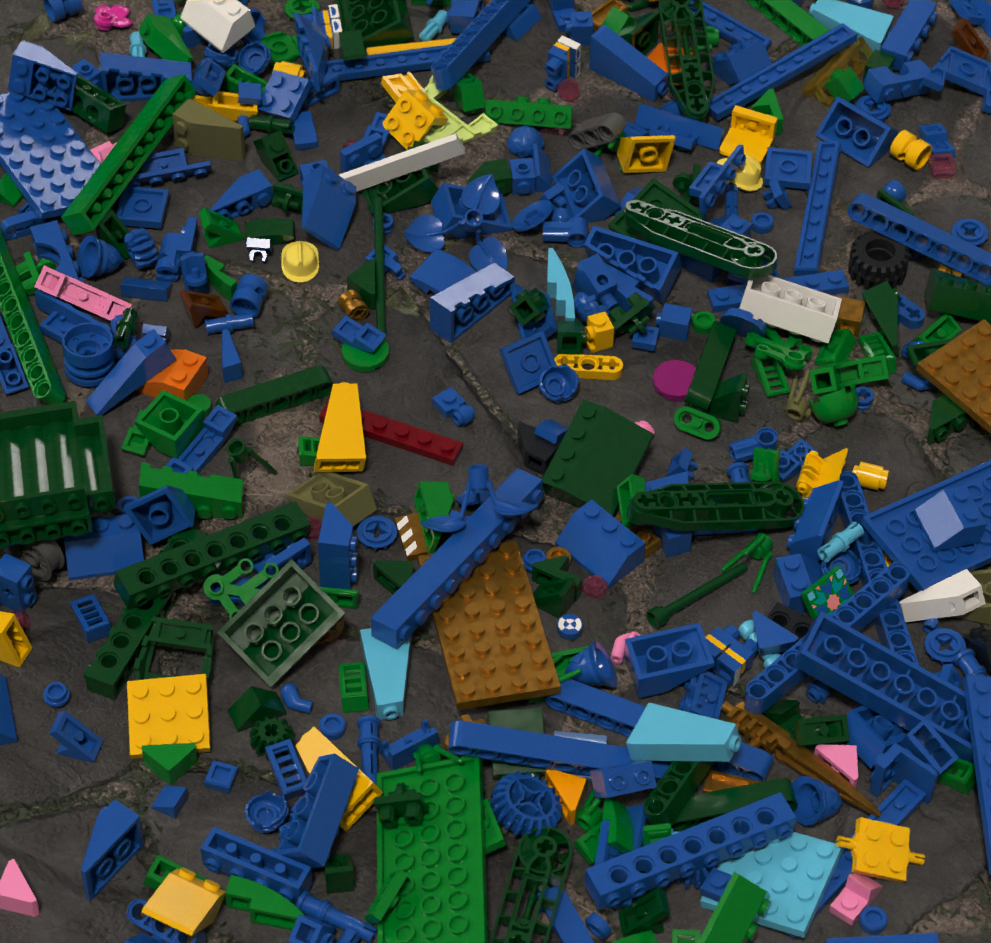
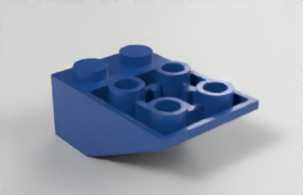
(42, 76)

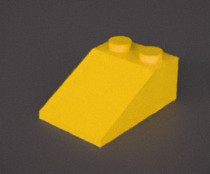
(185, 902)

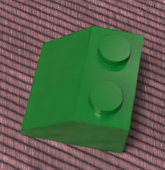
(171, 423)

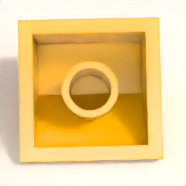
(645, 153)

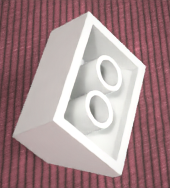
(218, 21)

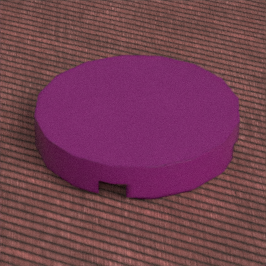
(673, 379)

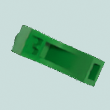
(848, 373)

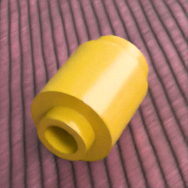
(290, 68)
(871, 475)

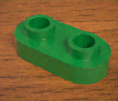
(698, 423)

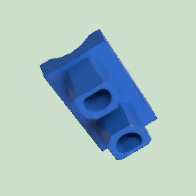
(194, 272)

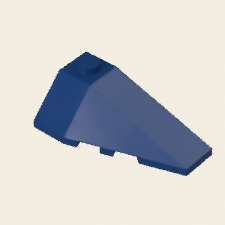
(312, 49)
(135, 367)

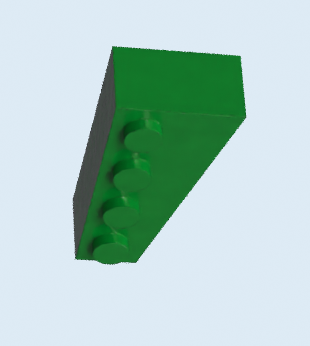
(211, 495)

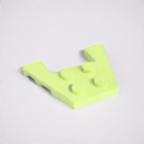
(478, 128)

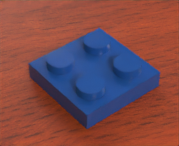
(284, 95)
(789, 167)
(143, 206)
(527, 360)

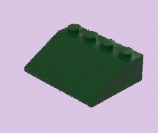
(379, 20)
(595, 457)
(281, 623)

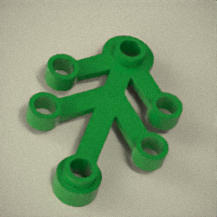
(791, 359)
(245, 591)

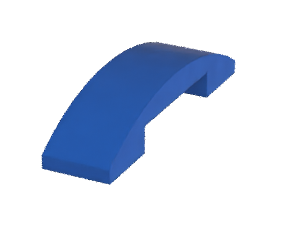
(207, 443)

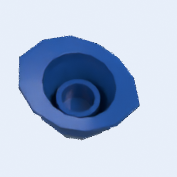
(97, 257)
(595, 666)
(814, 800)

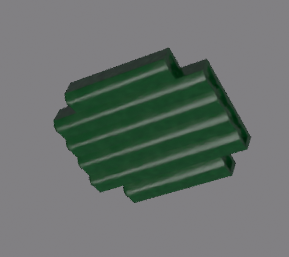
(52, 473)

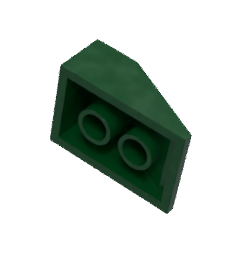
(404, 191)

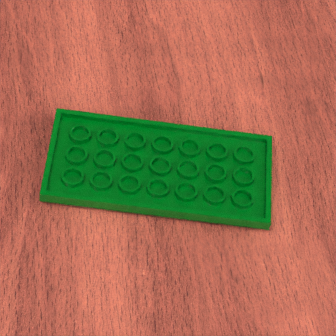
(442, 856)

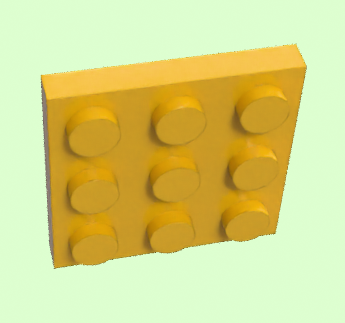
(168, 712)

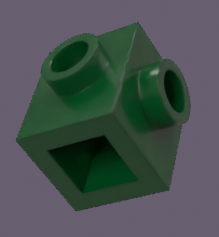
(530, 306)

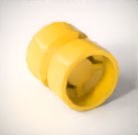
(913, 151)

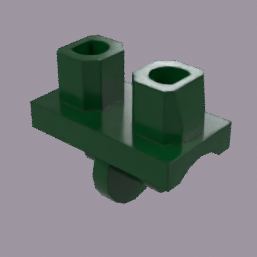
(683, 182)
(287, 198)
(634, 318)
(401, 803)

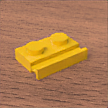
(397, 84)

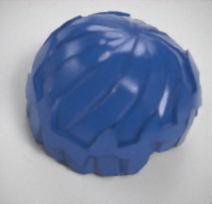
(257, 32)
(254, 58)
(224, 59)
(523, 139)
(586, 306)
(558, 383)
(848, 562)
(266, 811)

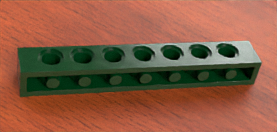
(198, 552)
(127, 636)

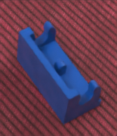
(400, 752)

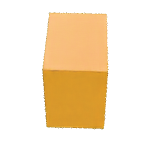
(571, 792)

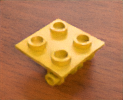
(820, 471)

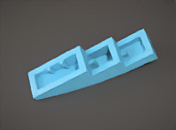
(559, 287)

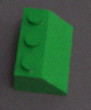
(737, 912)

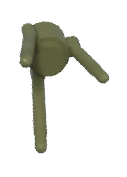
(797, 407)

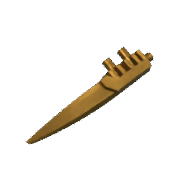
(776, 739)

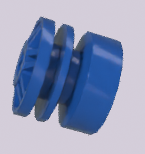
(88, 353)

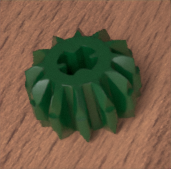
(269, 733)

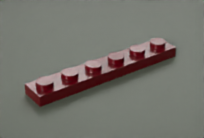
(407, 437)

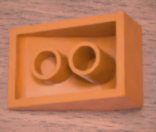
(180, 378)

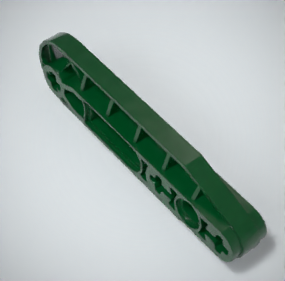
(678, 18)
(701, 240)
(717, 506)
(537, 874)

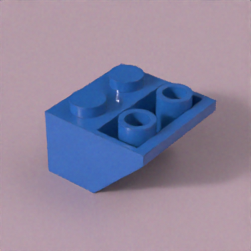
(740, 61)

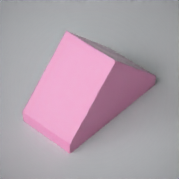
(840, 758)
(16, 893)

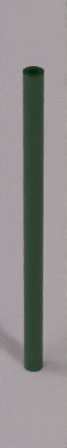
(379, 265)

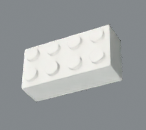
(791, 307)

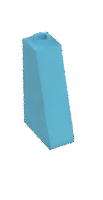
(867, 23)
(386, 673)
(681, 736)

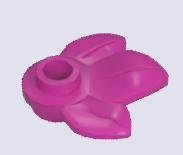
(108, 17)

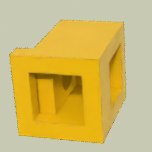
(599, 332)

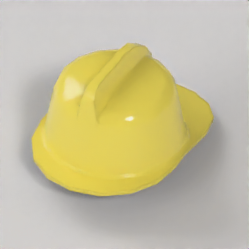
(748, 176)
(300, 261)

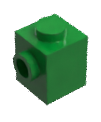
(844, 84)

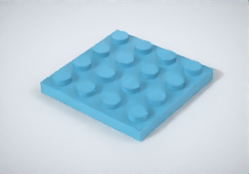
(793, 874)

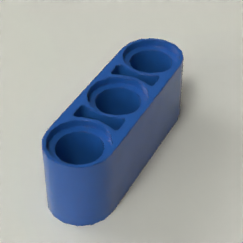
(155, 926)

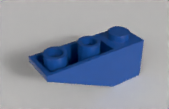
(245, 195)

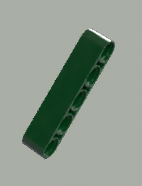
(710, 365)
(278, 394)
(674, 790)
(717, 803)

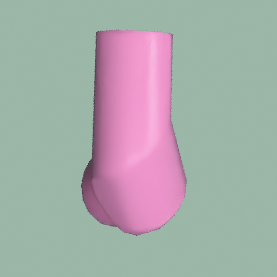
(619, 647)

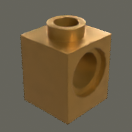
(850, 315)

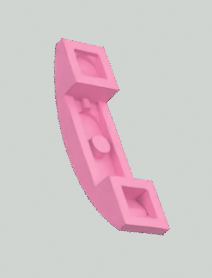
(80, 294)

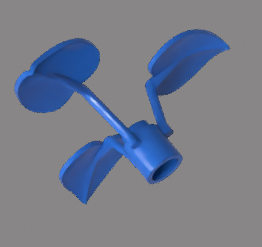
(481, 199)
(477, 493)

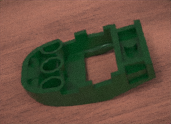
(175, 635)

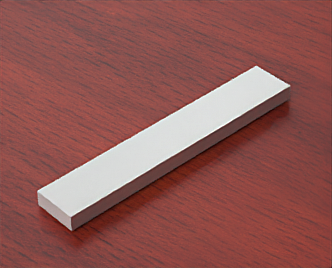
(405, 162)

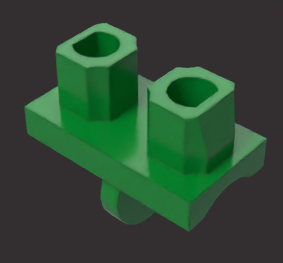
(32, 268)
(765, 465)

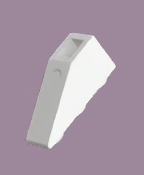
(944, 599)

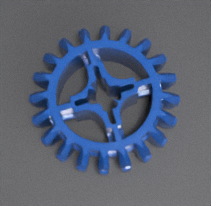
(525, 803)

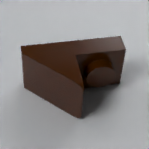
(968, 39)
(202, 304)

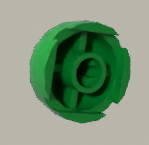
(835, 406)

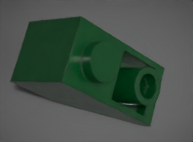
(276, 155)
(501, 174)
(729, 398)
(945, 419)

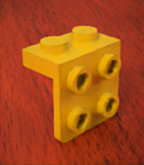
(413, 117)
(752, 130)

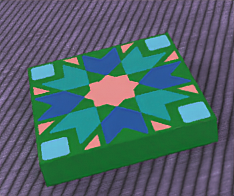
(827, 593)

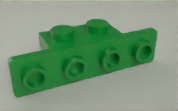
(532, 113)

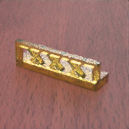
(838, 61)

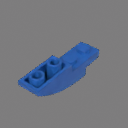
(11, 374)

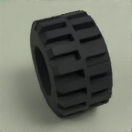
(877, 260)

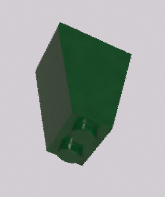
(518, 719)

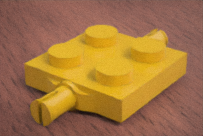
(880, 850)

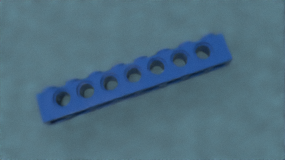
(676, 848)

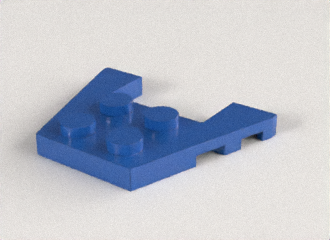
(965, 70)

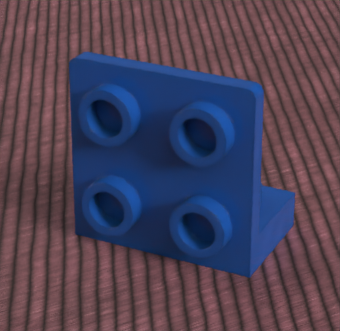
(299, 552)

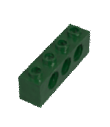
(98, 106)

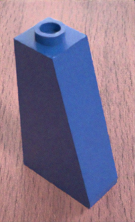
(625, 65)

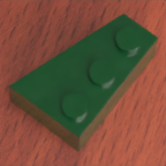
(958, 296)

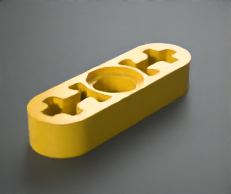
(595, 360)

